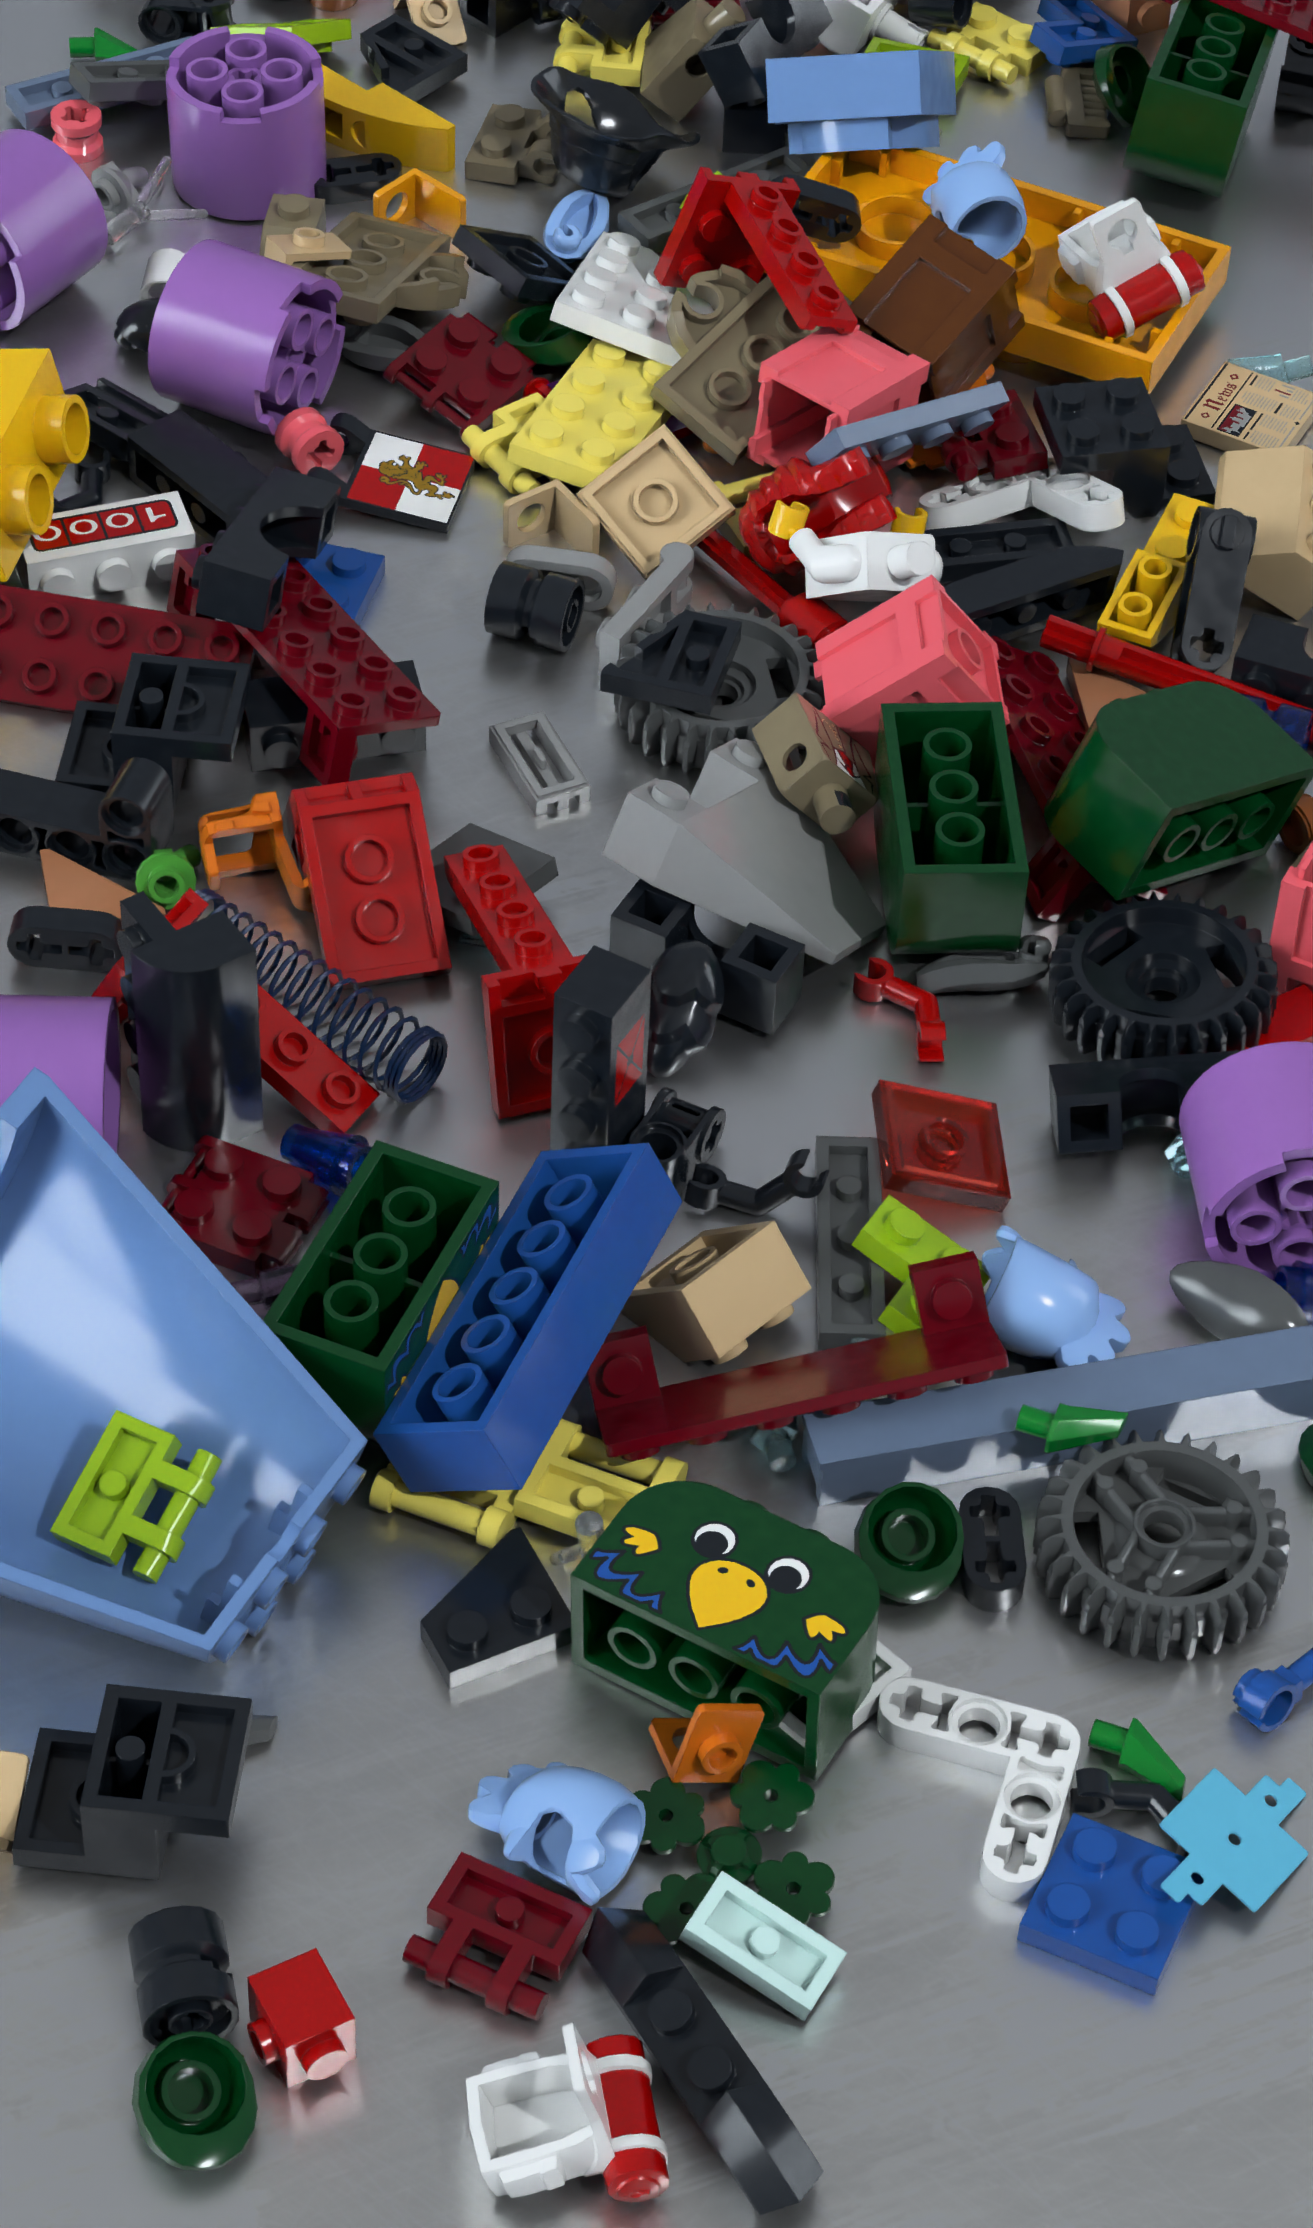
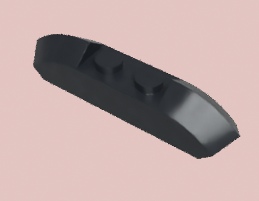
(1025, 592)
(701, 2059)

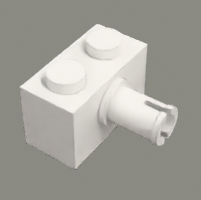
(861, 20)

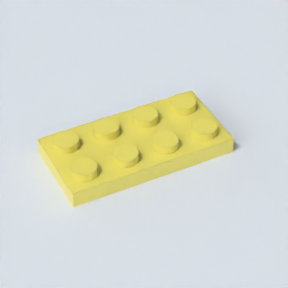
(592, 415)

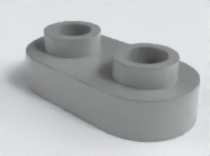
(593, 569)

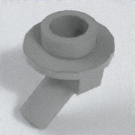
(117, 187)

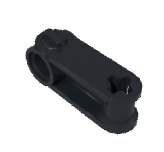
(1212, 585)

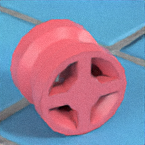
(77, 129)
(308, 440)

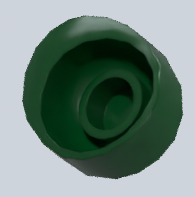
(1120, 80)
(544, 339)
(911, 1542)
(195, 2101)

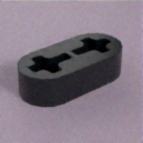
(357, 177)
(825, 210)
(65, 938)
(1005, 1548)

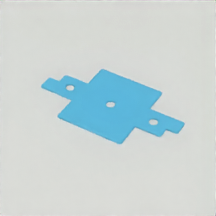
(1248, 1869)

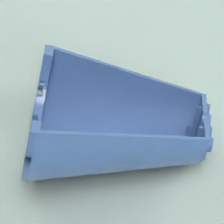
(130, 1316)

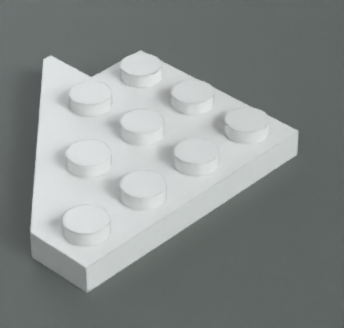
(621, 299)

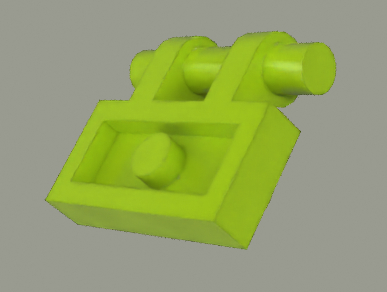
(118, 1488)

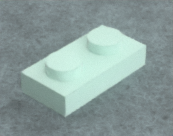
(762, 1945)

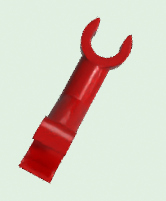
(882, 986)

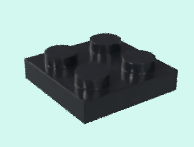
(516, 262)

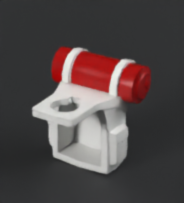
(1127, 268)
(569, 2119)

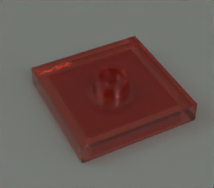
(940, 1146)

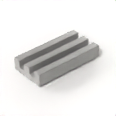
(552, 791)

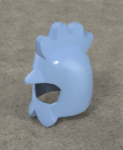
(979, 200)
(1049, 1305)
(564, 1824)

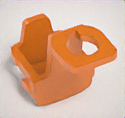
(267, 851)

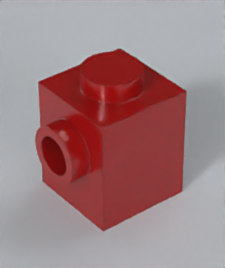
(300, 2019)

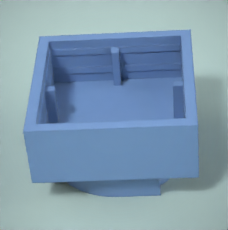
(861, 99)

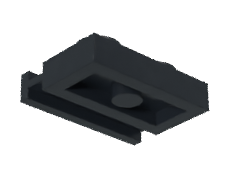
(114, 415)

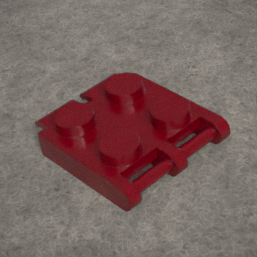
(463, 369)
(244, 1206)

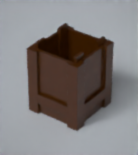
(944, 306)

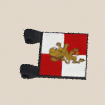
(400, 476)

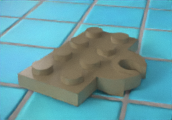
(391, 269)
(721, 355)

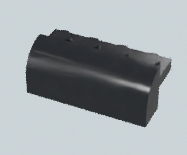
(191, 1026)

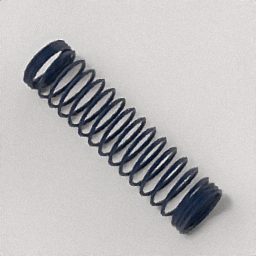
(435, 1053)

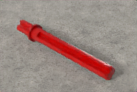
(1135, 662)

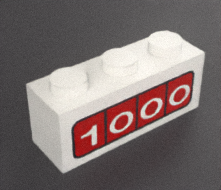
(108, 547)

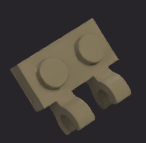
(512, 147)

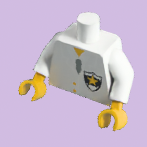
(859, 564)

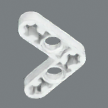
(1072, 498)
(1023, 1768)

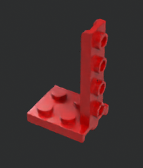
(753, 230)
(532, 968)
(291, 1055)

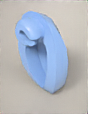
(576, 225)

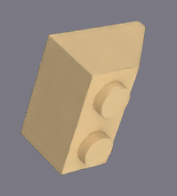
(718, 1292)

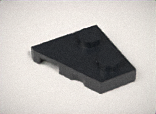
(410, 57)
(679, 664)
(497, 1615)

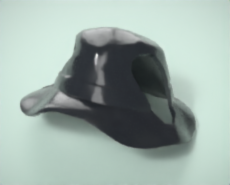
(620, 147)

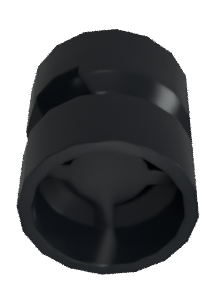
(526, 604)
(181, 1973)

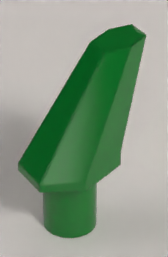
(100, 46)
(1070, 1425)
(1138, 1754)

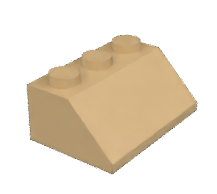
(1279, 492)

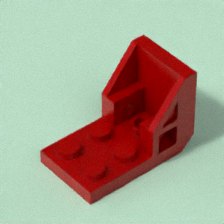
(369, 878)

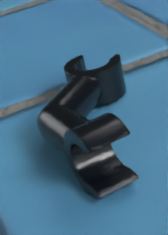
(91, 490)
(711, 1188)
(1100, 1794)

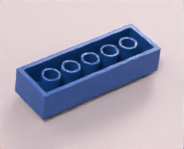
(528, 1320)

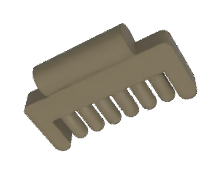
(1075, 104)

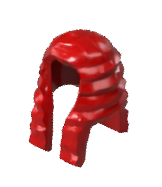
(842, 497)

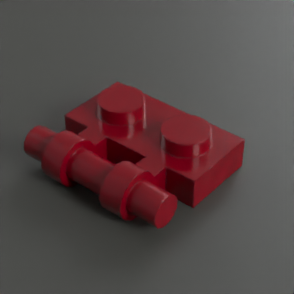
(1006, 447)
(504, 1916)

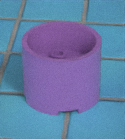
(245, 120)
(48, 224)
(244, 336)
(73, 1044)
(1252, 1155)

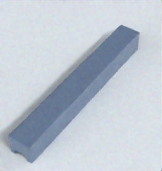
(972, 1432)

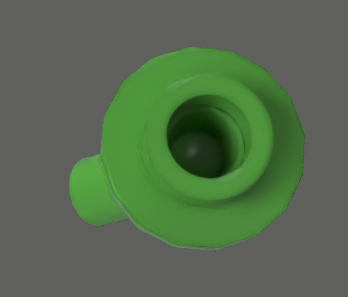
(168, 874)

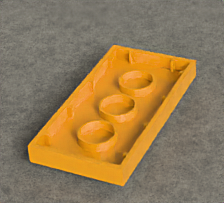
(1053, 305)

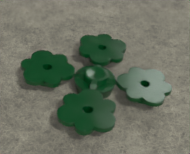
(734, 1848)

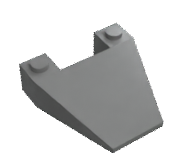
(745, 854)

